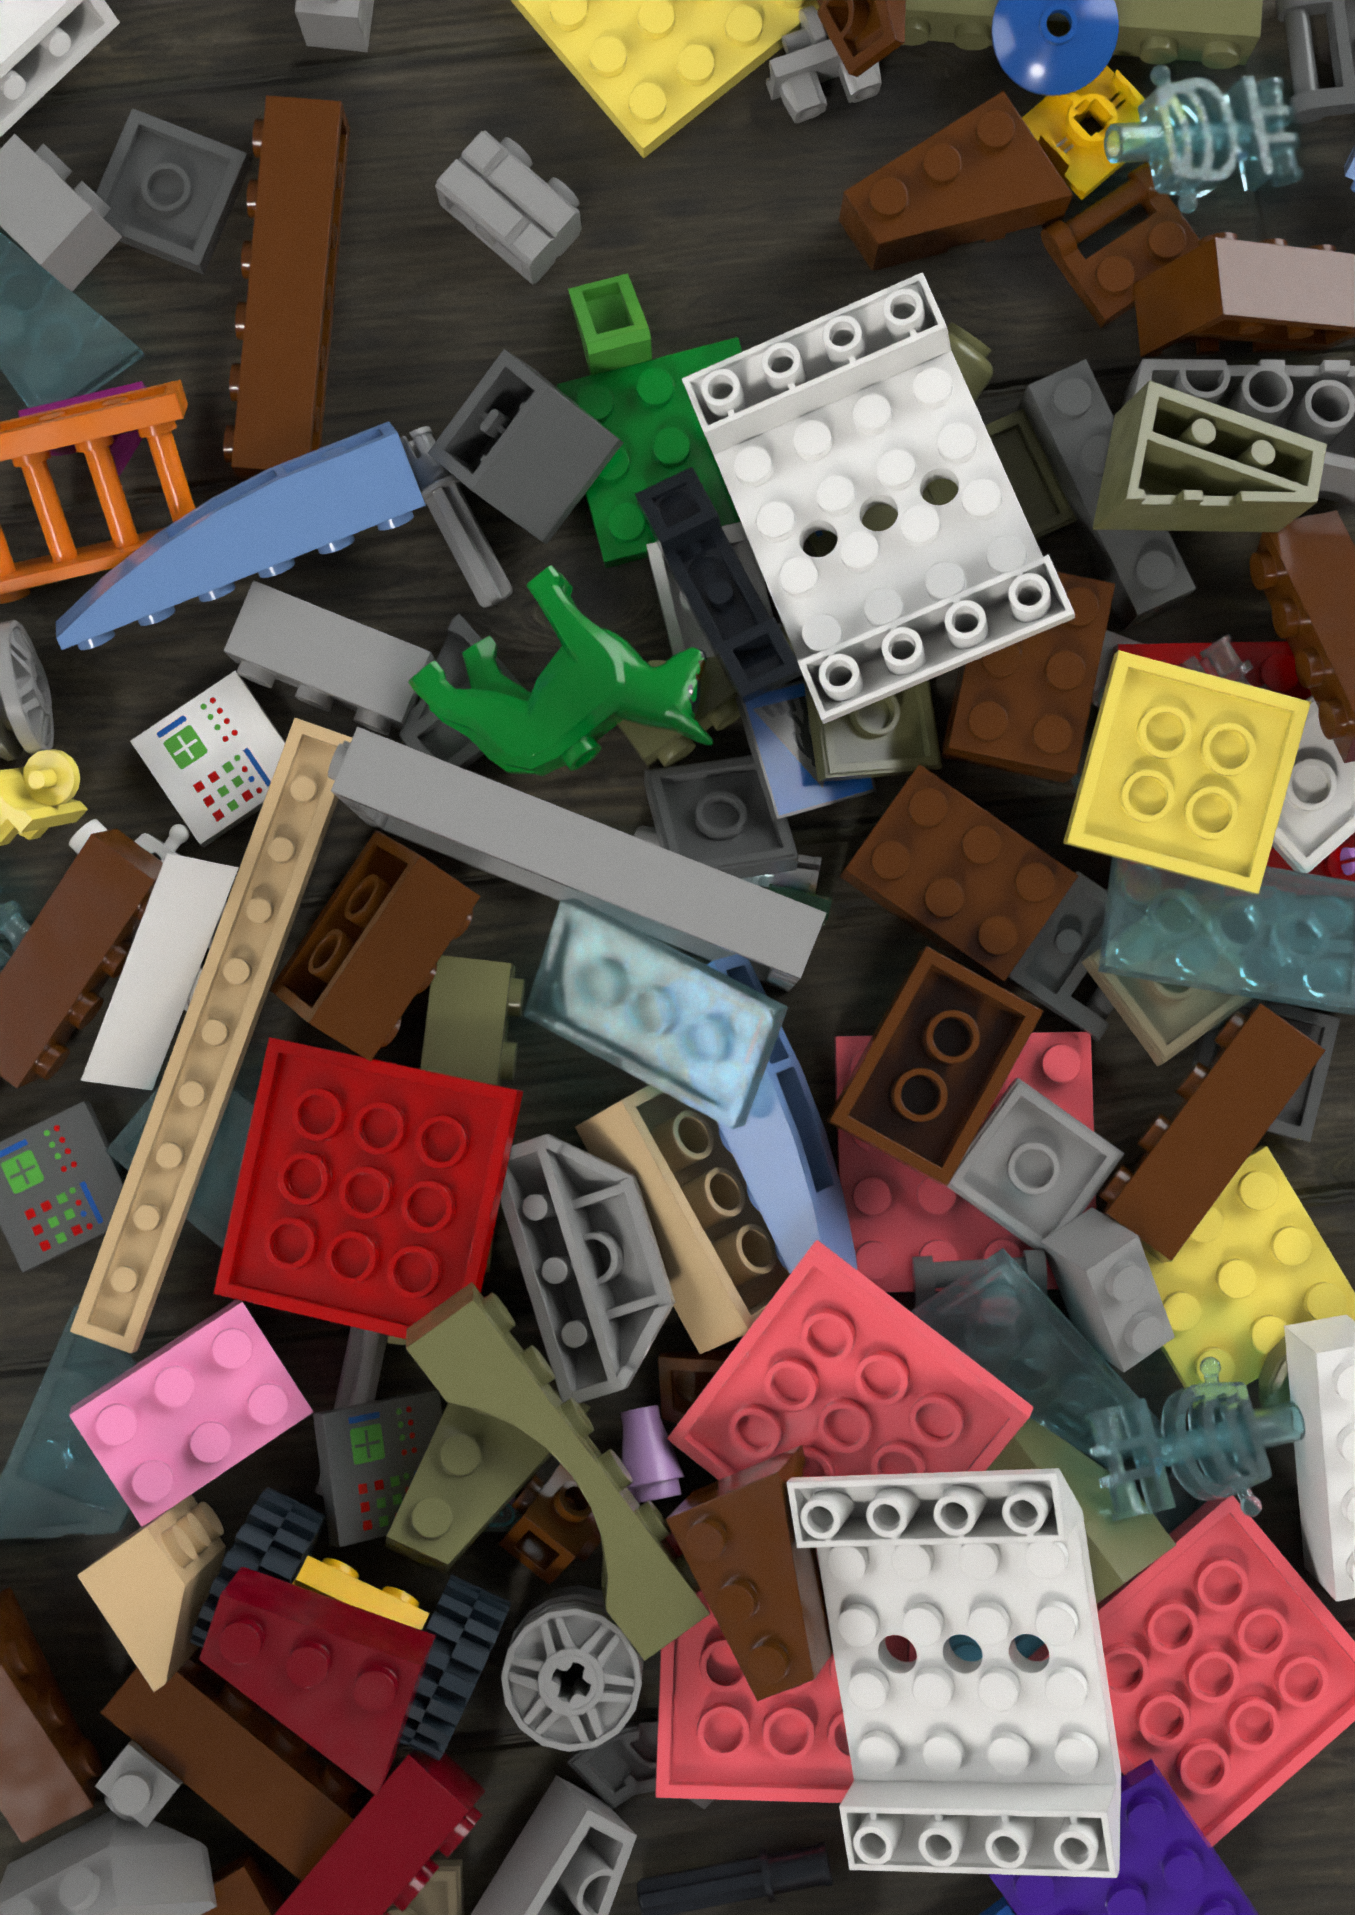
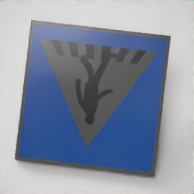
(784, 754)

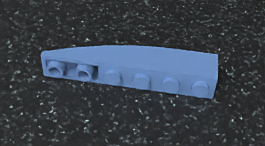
(250, 530)
(788, 1152)

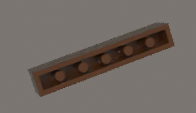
(289, 284)

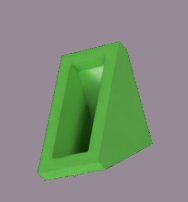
(611, 324)

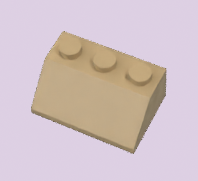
(157, 1584)

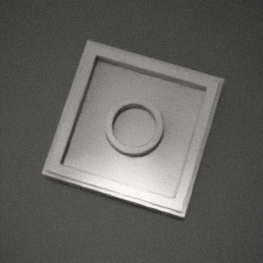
(1033, 1165)

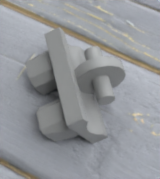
(809, 62)

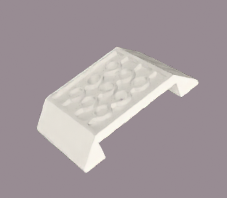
(861, 418)
(949, 1756)

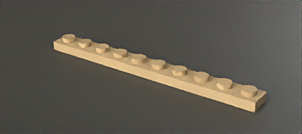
(212, 1042)

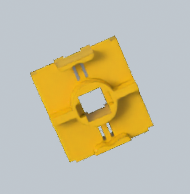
(1069, 147)

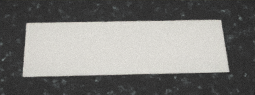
(159, 972)

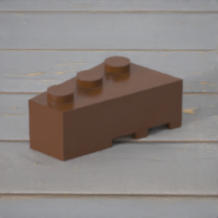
(955, 189)
(1248, 292)
(754, 1576)
(44, 1758)

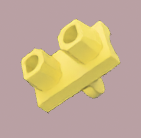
(39, 796)

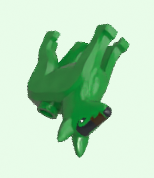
(576, 698)

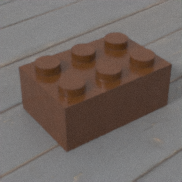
(1033, 699)
(959, 876)
(375, 945)
(934, 1066)

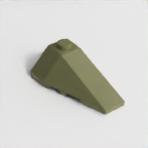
(1116, 1547)

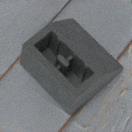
(525, 447)

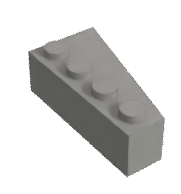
(1293, 397)
(563, 1858)

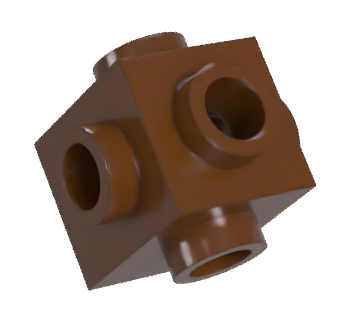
(552, 1525)

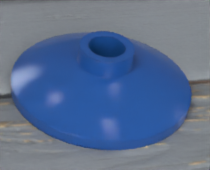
(1048, 62)

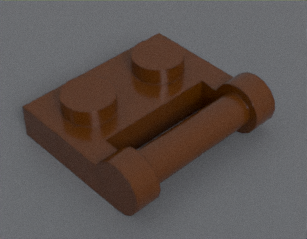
(1108, 276)

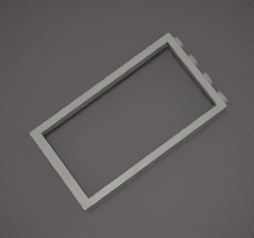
(573, 857)

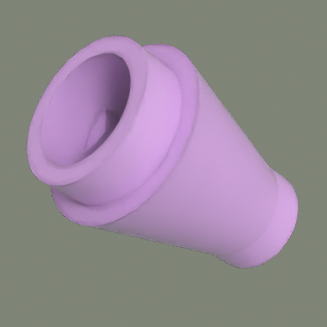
(649, 1455)

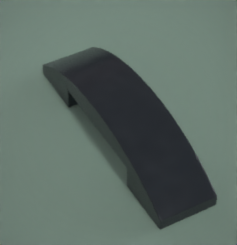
(716, 586)

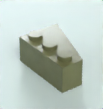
(1203, 468)
(463, 1485)

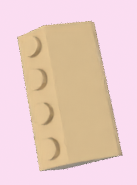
(699, 1209)

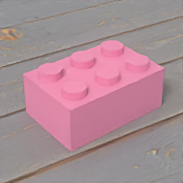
(189, 1411)

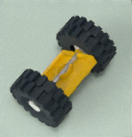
(466, 1622)

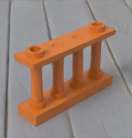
(91, 430)

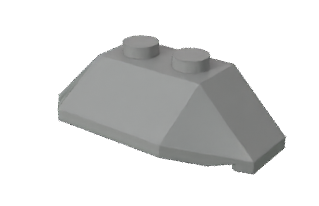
(585, 1264)
(111, 1870)

